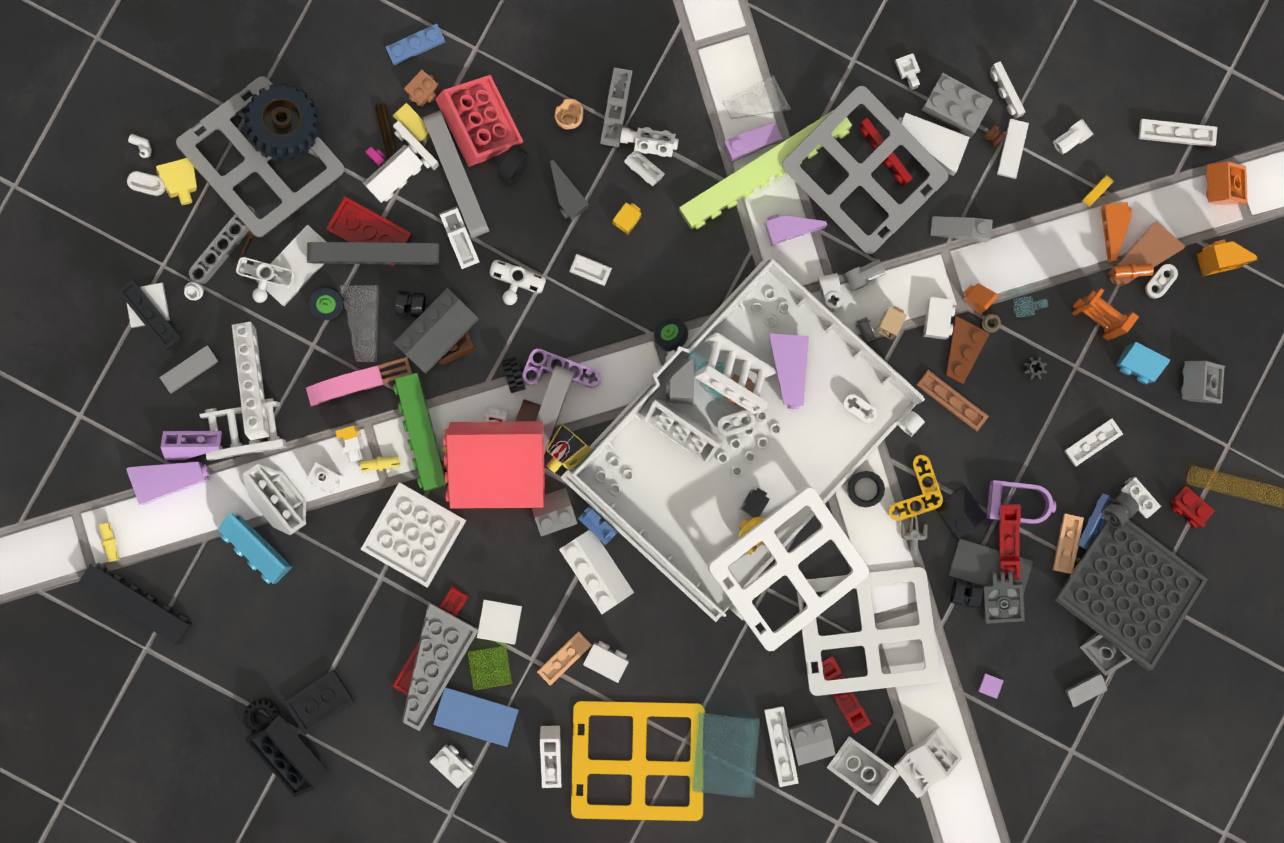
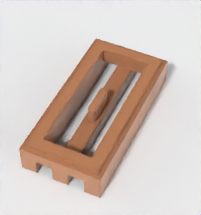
(407, 367)

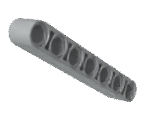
(456, 174)

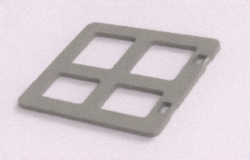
(253, 162)
(861, 172)

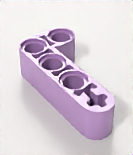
(566, 364)

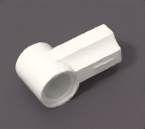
(1076, 134)

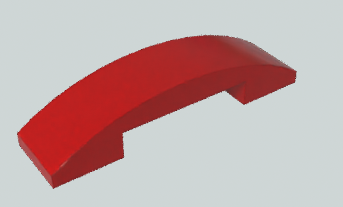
(1009, 539)
(847, 701)

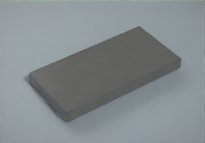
(977, 562)

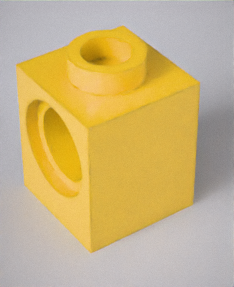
(627, 217)

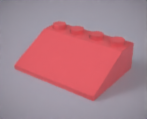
(478, 120)

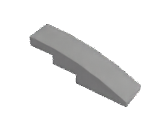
(616, 107)

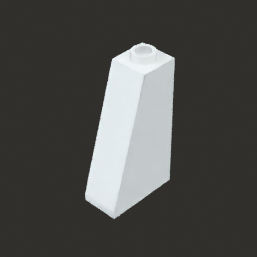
(940, 142)

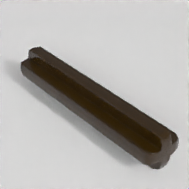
(386, 129)

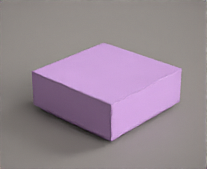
(990, 685)

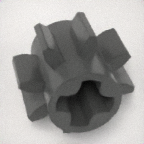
(1040, 366)

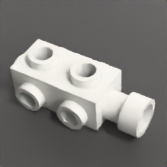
(650, 143)

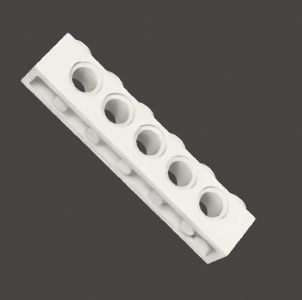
(250, 381)

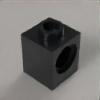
(755, 502)

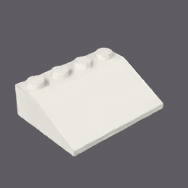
(683, 430)

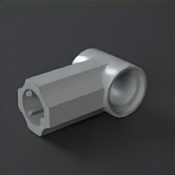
(861, 276)

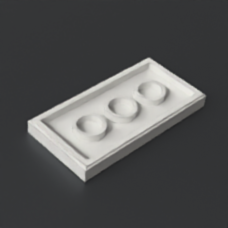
(294, 258)

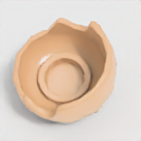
(569, 114)

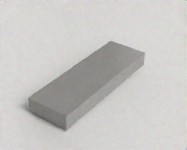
(189, 369)

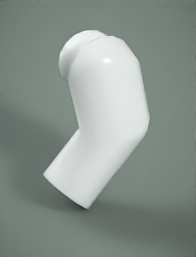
(143, 145)

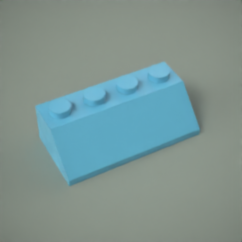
(254, 548)

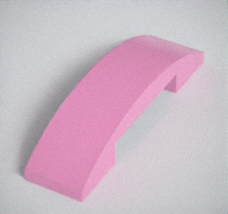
(344, 385)

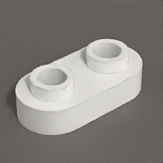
(1161, 282)
(735, 421)

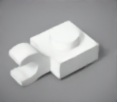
(908, 68)

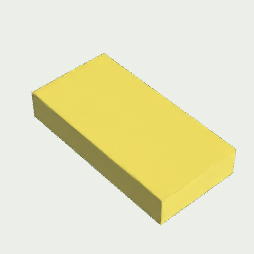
(412, 122)

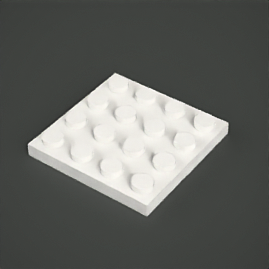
(413, 534)

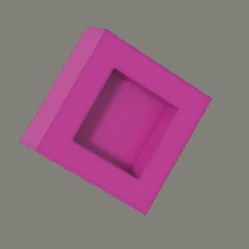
(376, 155)

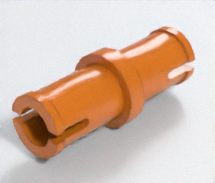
(1132, 271)

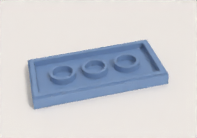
(476, 716)

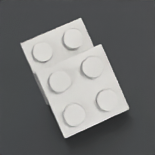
(928, 762)

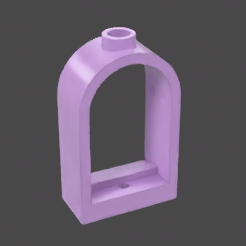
(994, 500)

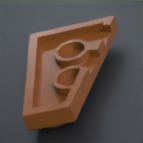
(964, 349)

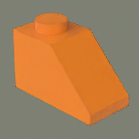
(979, 297)

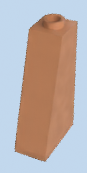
(1151, 248)

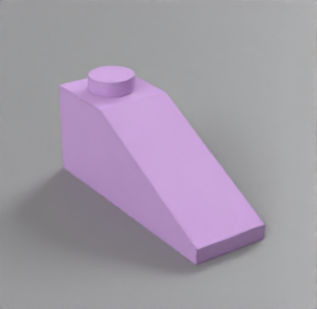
(752, 141)
(788, 227)
(189, 444)

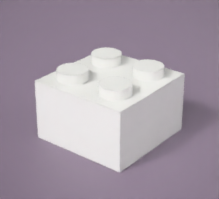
(606, 662)

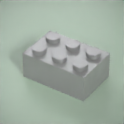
(957, 105)

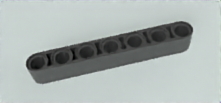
(372, 253)

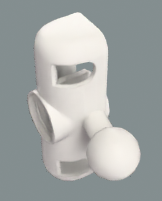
(507, 270)
(276, 277)

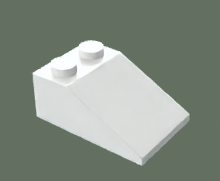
(863, 770)

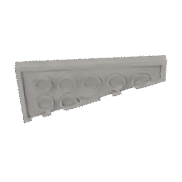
(439, 652)

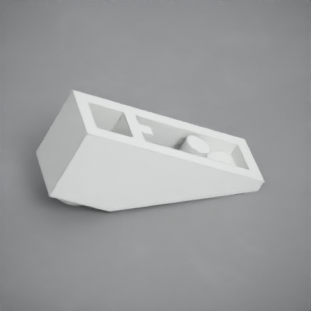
(550, 756)

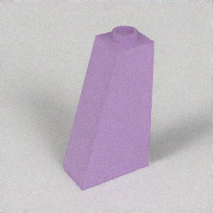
(790, 364)
(160, 481)

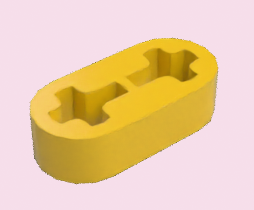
(1097, 191)

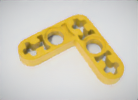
(927, 492)

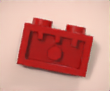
(1192, 507)

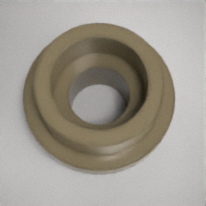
(997, 323)

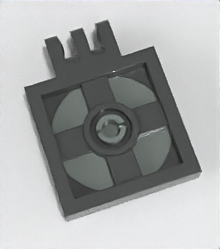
(1003, 600)

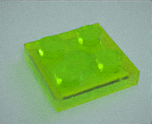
(489, 667)

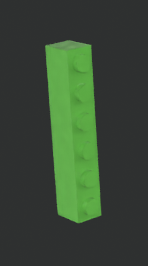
(421, 432)

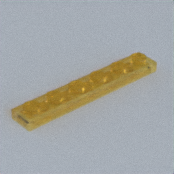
(1236, 486)

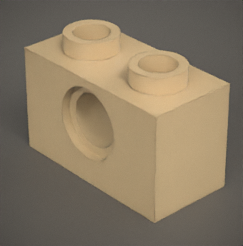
(891, 322)

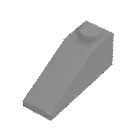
(962, 228)

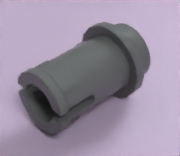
(865, 329)

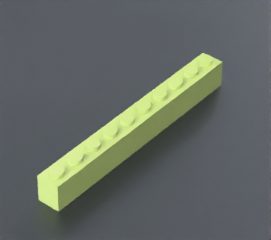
(753, 175)

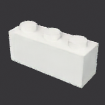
(393, 174)

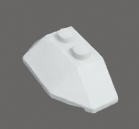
(276, 498)

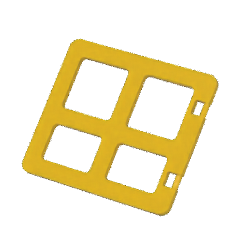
(637, 767)

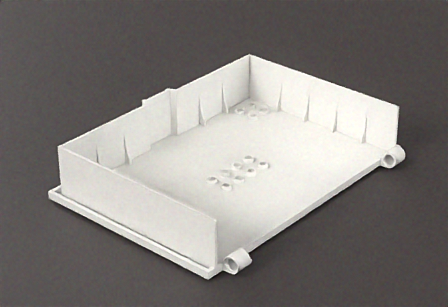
(690, 510)

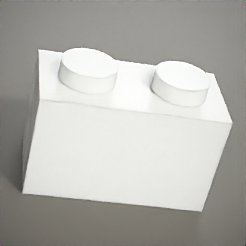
(939, 318)

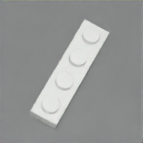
(1177, 132)
(781, 746)

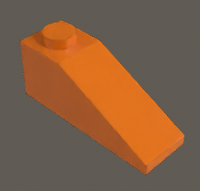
(1115, 225)

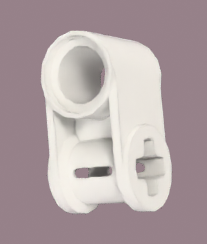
(830, 288)

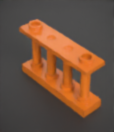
(1105, 315)

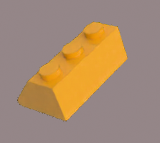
(1223, 257)

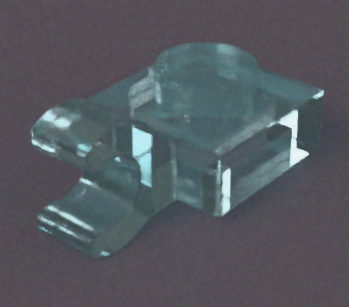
(1026, 306)

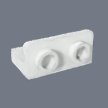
(1145, 500)
(452, 765)

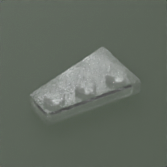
(757, 100)

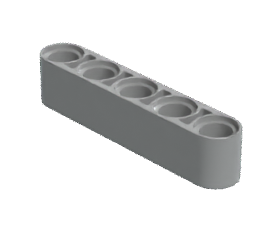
(220, 254)
(554, 401)

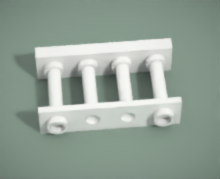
(722, 382)
(236, 448)

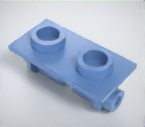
(597, 525)

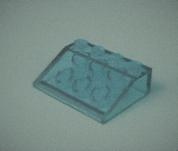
(726, 755)

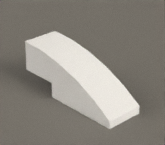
(459, 237)

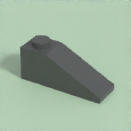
(569, 198)

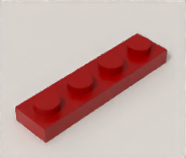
(900, 173)

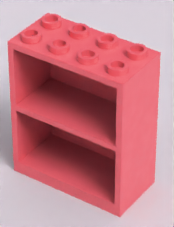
(495, 464)

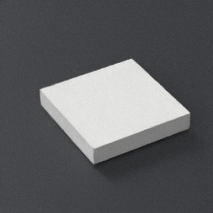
(157, 295)
(499, 622)

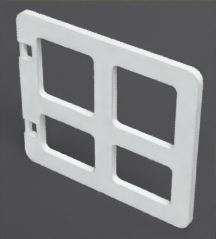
(787, 564)
(871, 637)

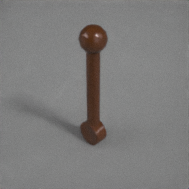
(250, 236)

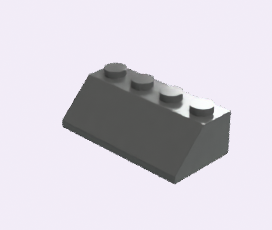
(436, 330)

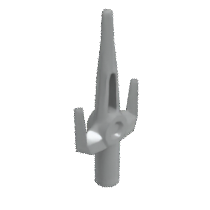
(914, 534)

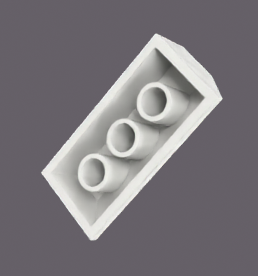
(596, 571)

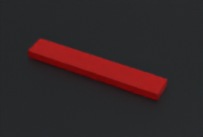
(452, 604)

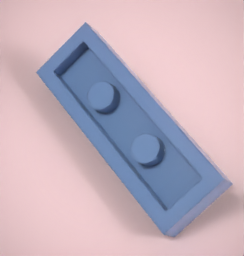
(415, 44)
(1095, 522)

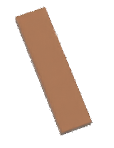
(952, 400)

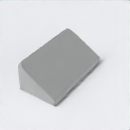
(1086, 689)

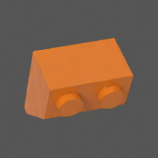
(1226, 183)

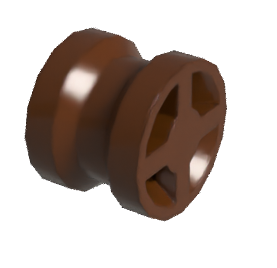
(995, 135)

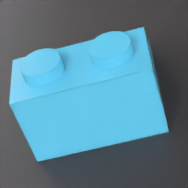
(1141, 362)

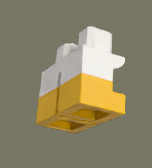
(353, 443)

